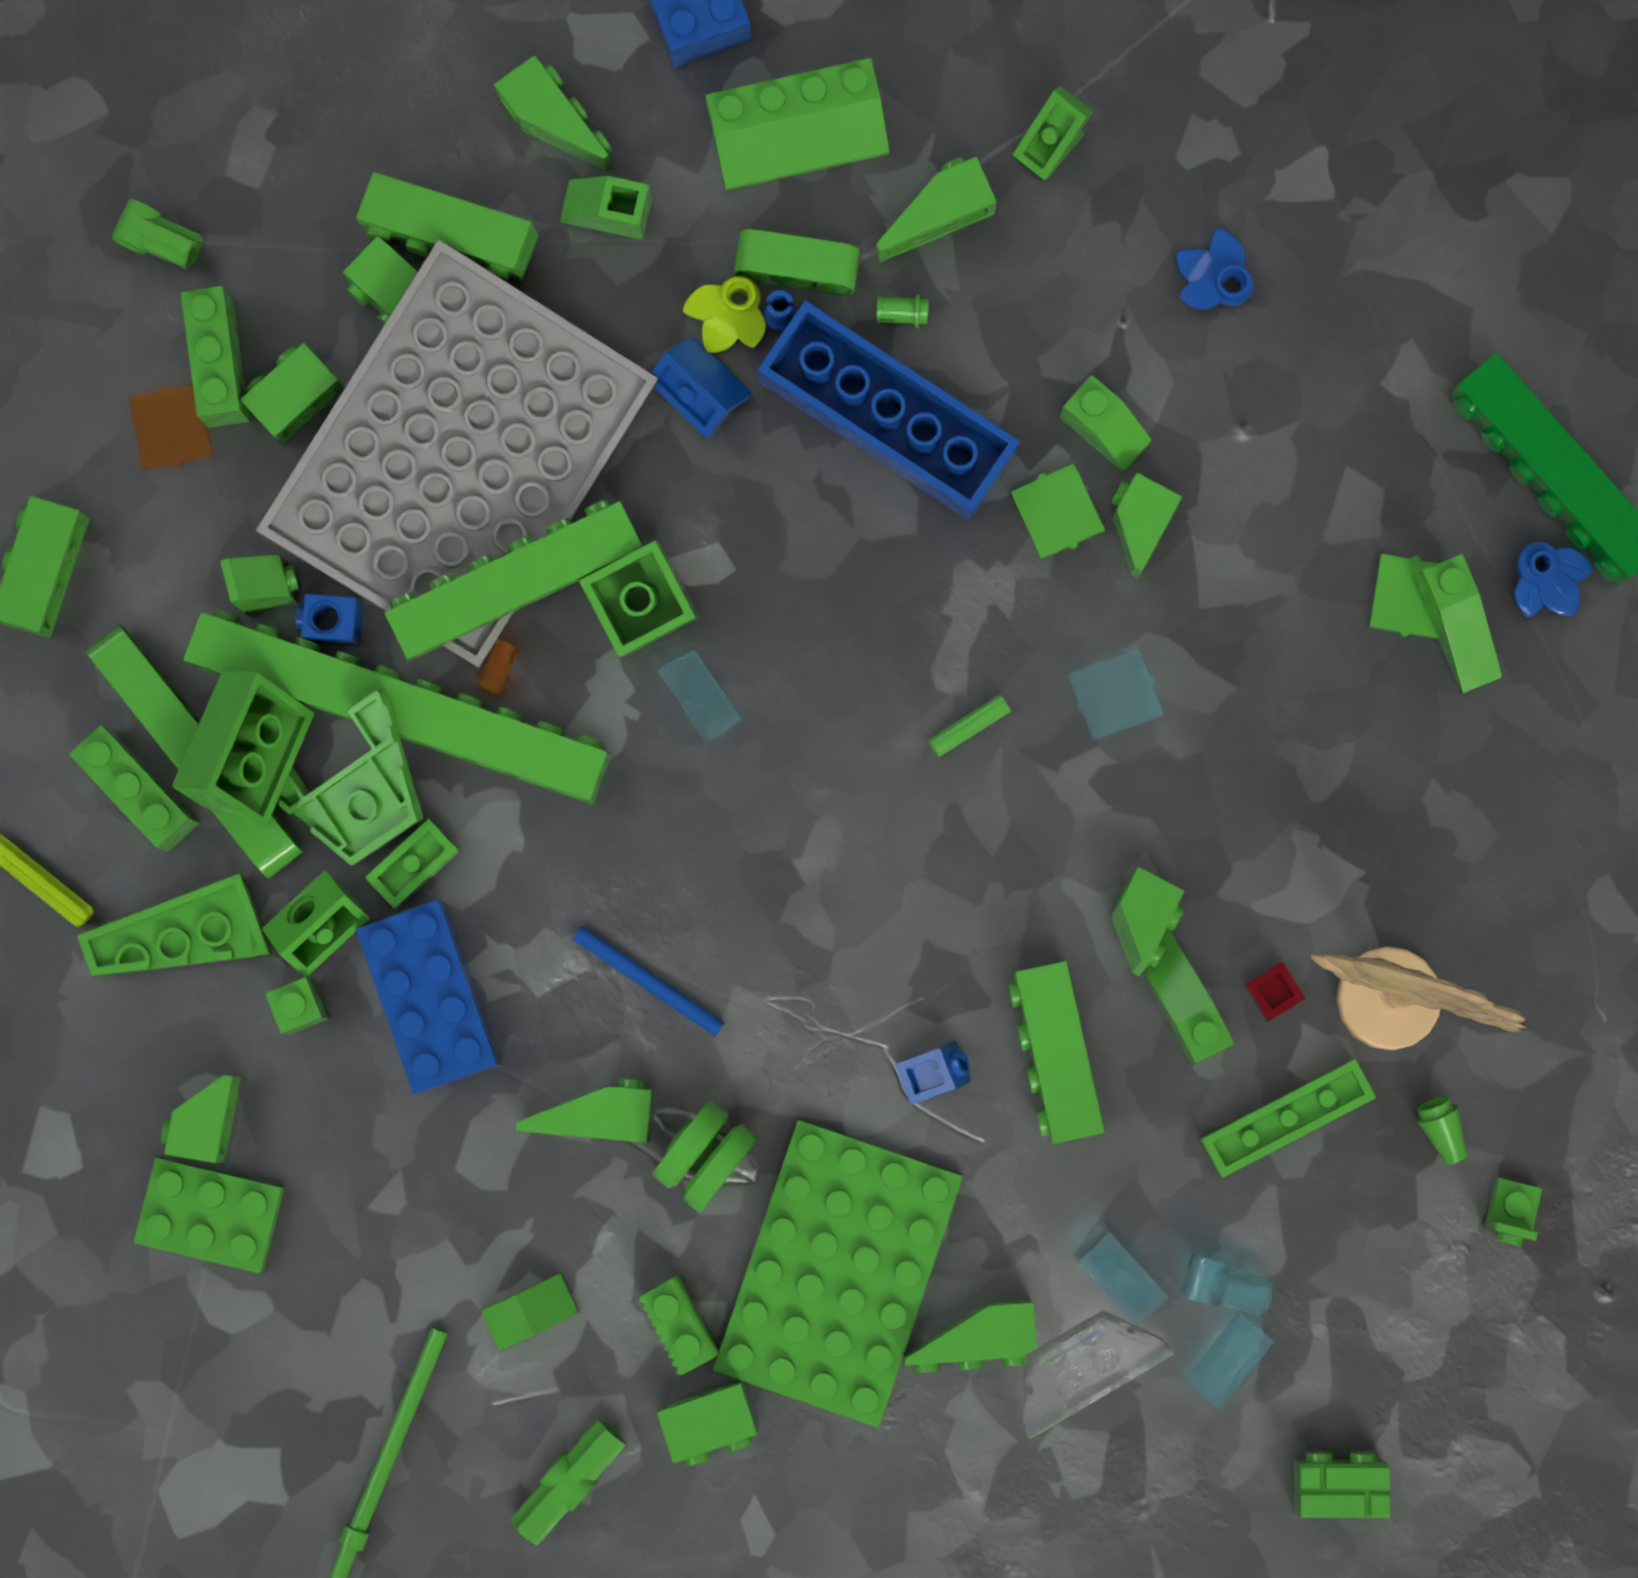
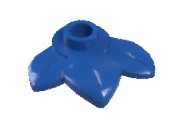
(1210, 269)
(1554, 584)

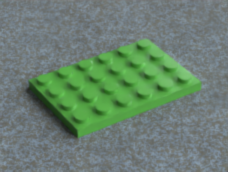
(838, 1273)

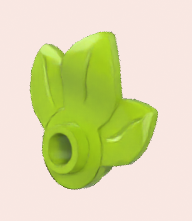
(723, 318)

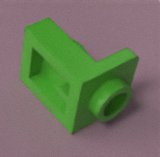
(1513, 1211)

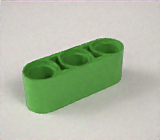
(797, 261)

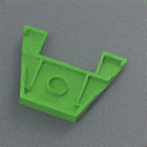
(367, 799)

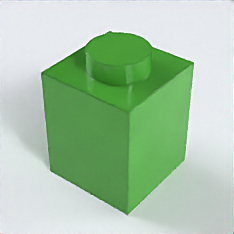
(297, 1006)

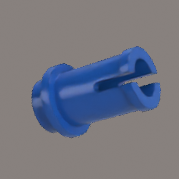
(779, 300)

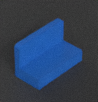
(698, 385)

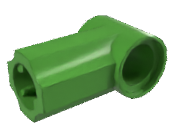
(146, 230)

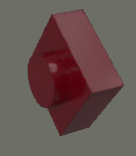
(1274, 991)

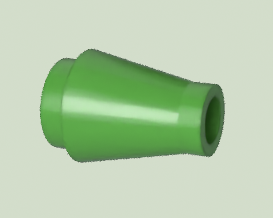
(1443, 1127)

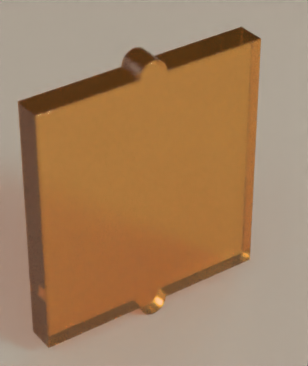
(169, 428)

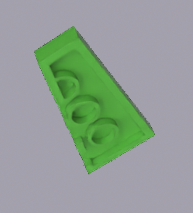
(187, 930)

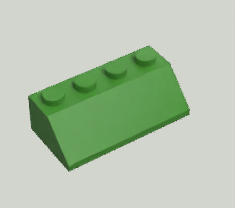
(798, 124)

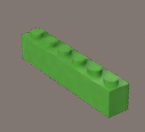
(511, 581)

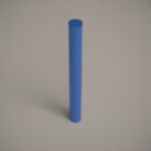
(648, 981)

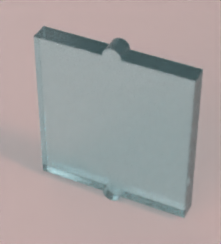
(1116, 694)

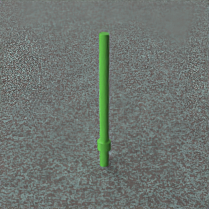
(354, 1534)

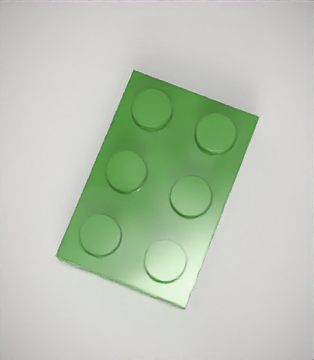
(209, 1215)

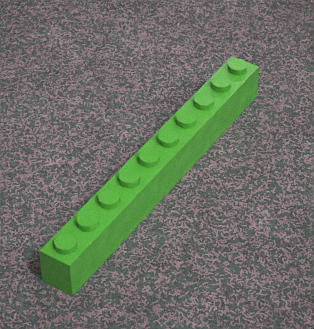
(420, 711)

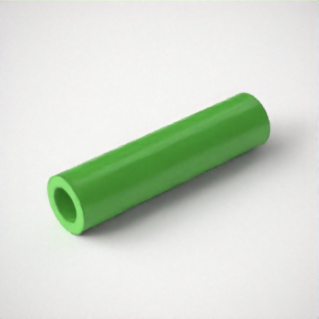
(969, 725)

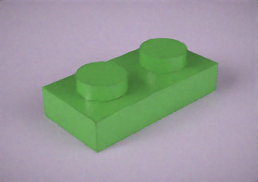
(412, 864)

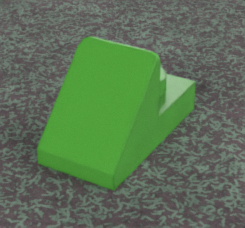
(1053, 133)

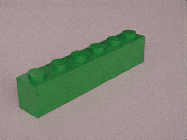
(1552, 465)

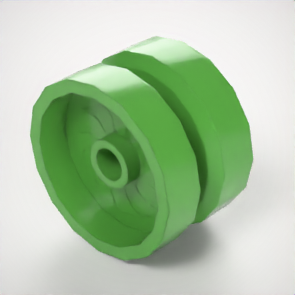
(704, 1155)

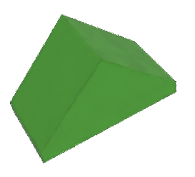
(530, 1312)

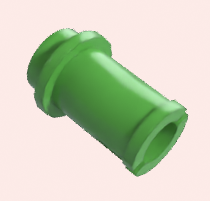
(903, 310)

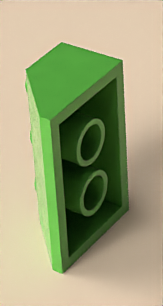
(243, 748)

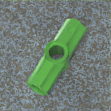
(567, 1482)

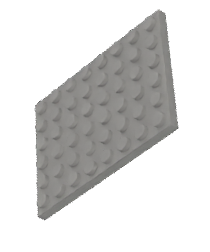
(455, 439)

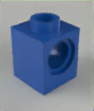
(349, 623)

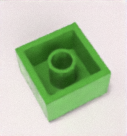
(639, 599)

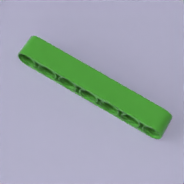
(173, 728)

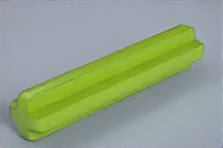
(44, 884)

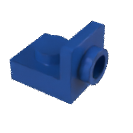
(934, 1072)

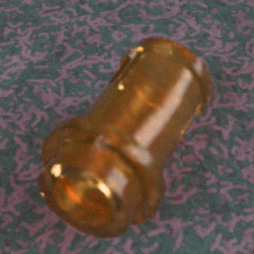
(497, 668)

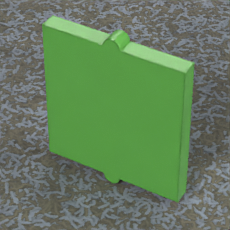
(1057, 511)
(1396, 598)

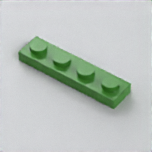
(1287, 1118)

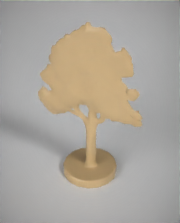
(1395, 998)

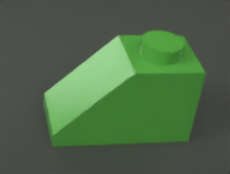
(1105, 423)
(1142, 518)
(260, 583)
(203, 1123)

